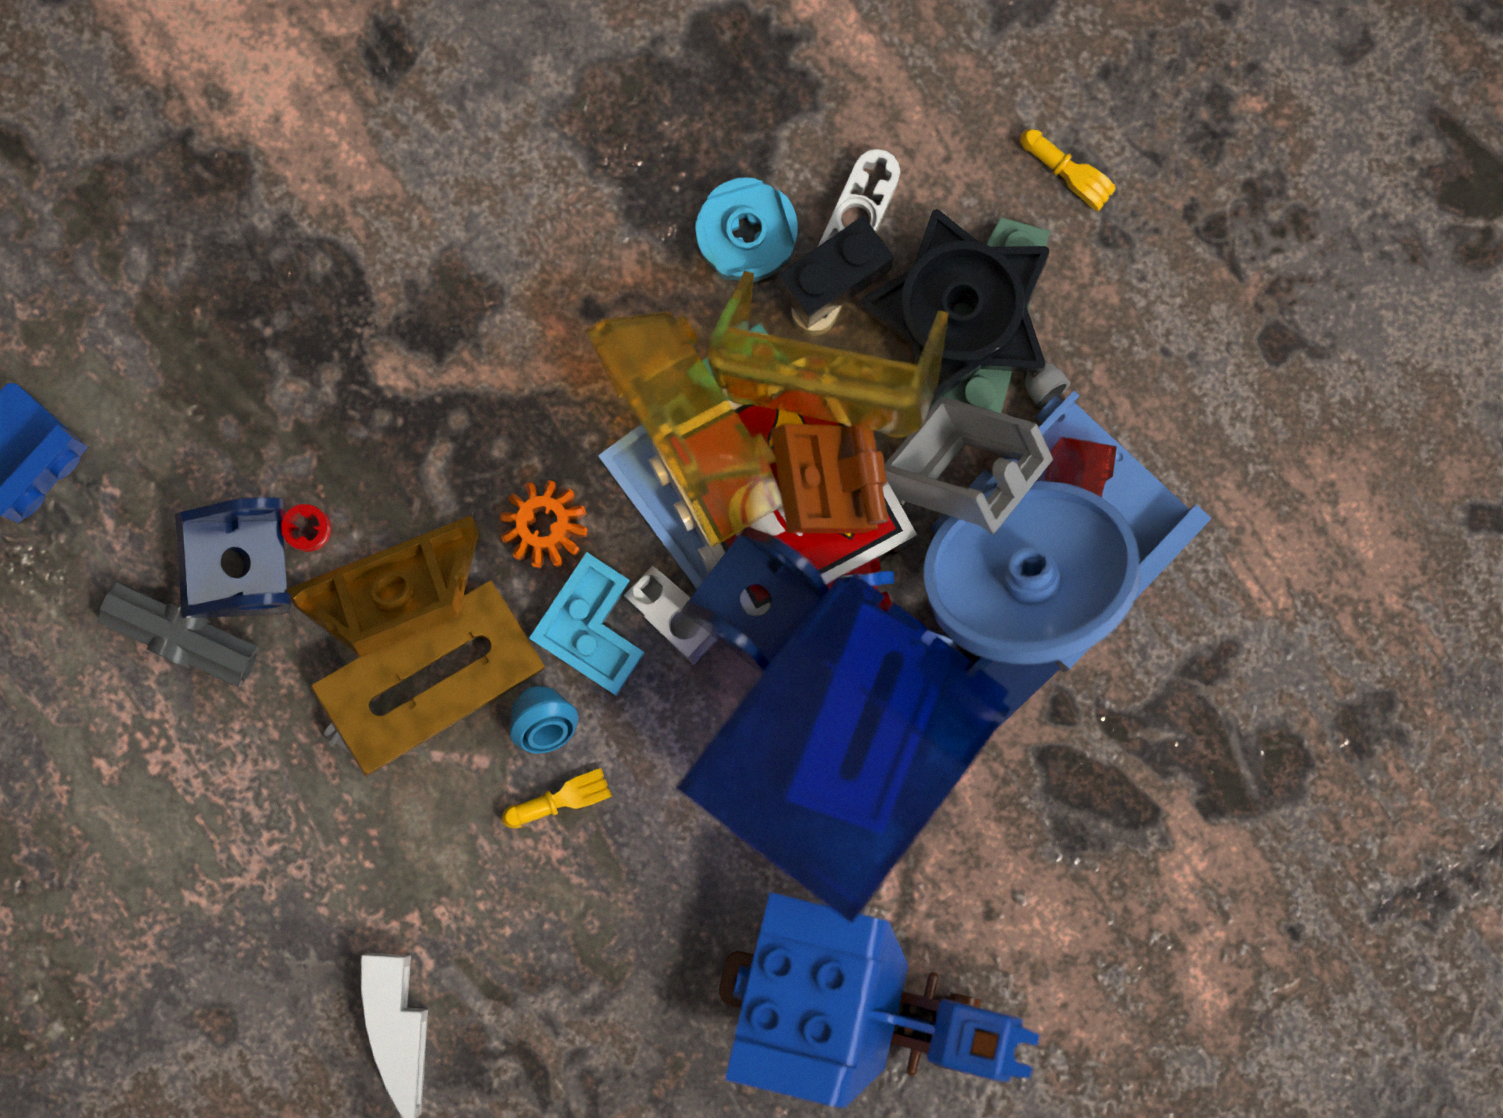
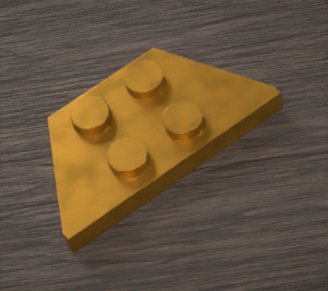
(393, 589)

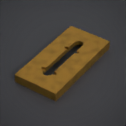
(382, 739)

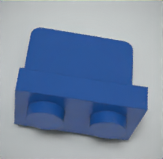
(33, 452)

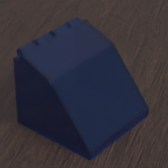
(846, 745)

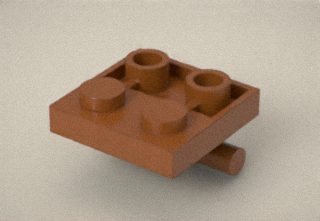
(830, 478)

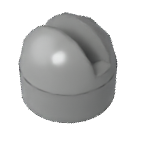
(1046, 384)

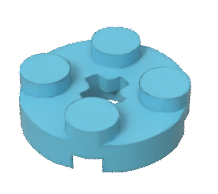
(761, 206)

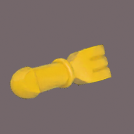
(1081, 178)
(574, 794)

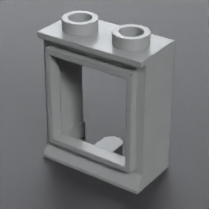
(945, 431)

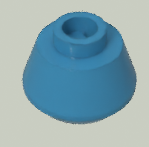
(542, 720)

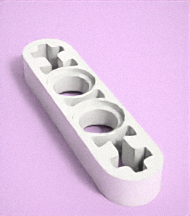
(858, 180)

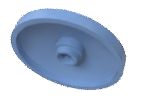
(1039, 586)

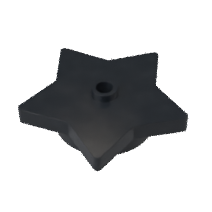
(956, 270)

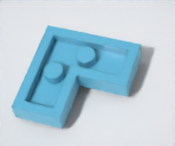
(575, 626)

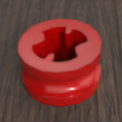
(302, 543)

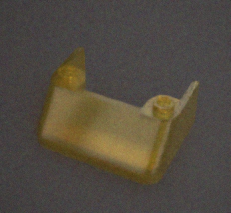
(819, 378)
(688, 420)

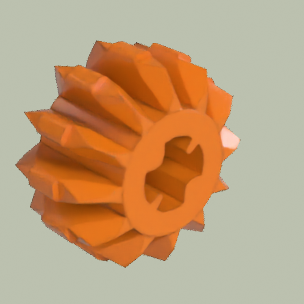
(527, 518)

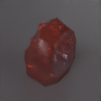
(1082, 464)

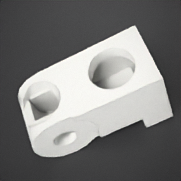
(661, 605)

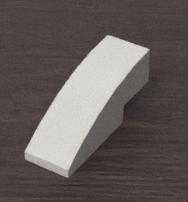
(394, 1030)

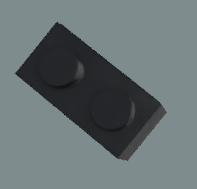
(835, 271)

